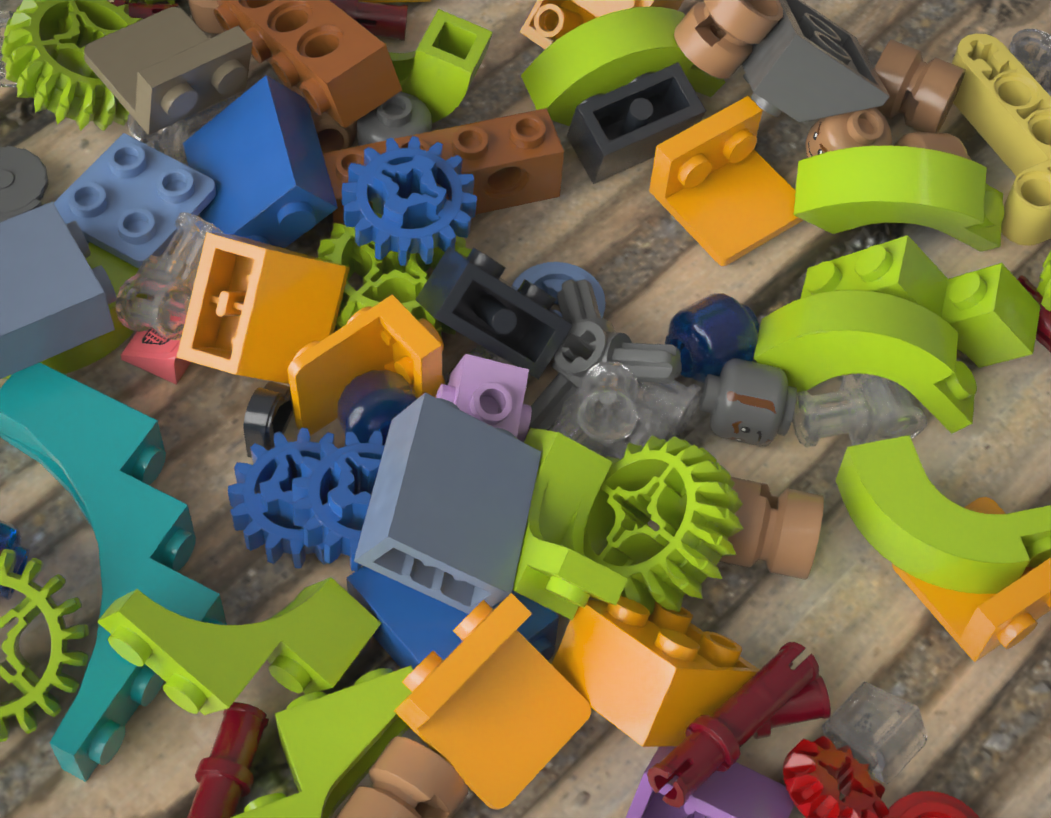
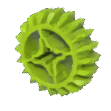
(56, 68)
(381, 276)
(690, 502)
(37, 600)

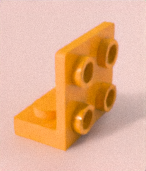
(722, 185)

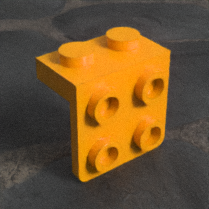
(371, 340)
(988, 620)
(493, 704)

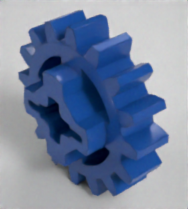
(411, 204)
(266, 505)
(341, 519)

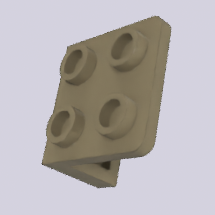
(169, 67)

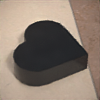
(266, 414)

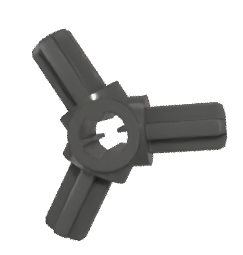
(593, 342)

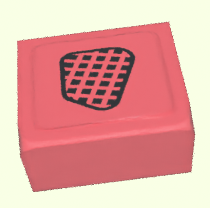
(156, 354)

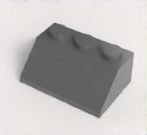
(811, 68)

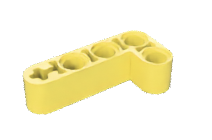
(1016, 122)

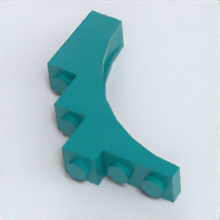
(106, 463)

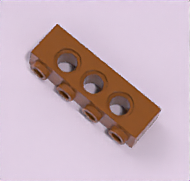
(318, 51)
(510, 157)

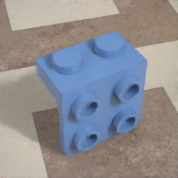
(133, 199)

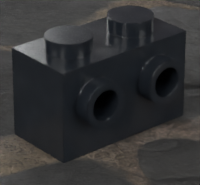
(629, 122)
(492, 312)

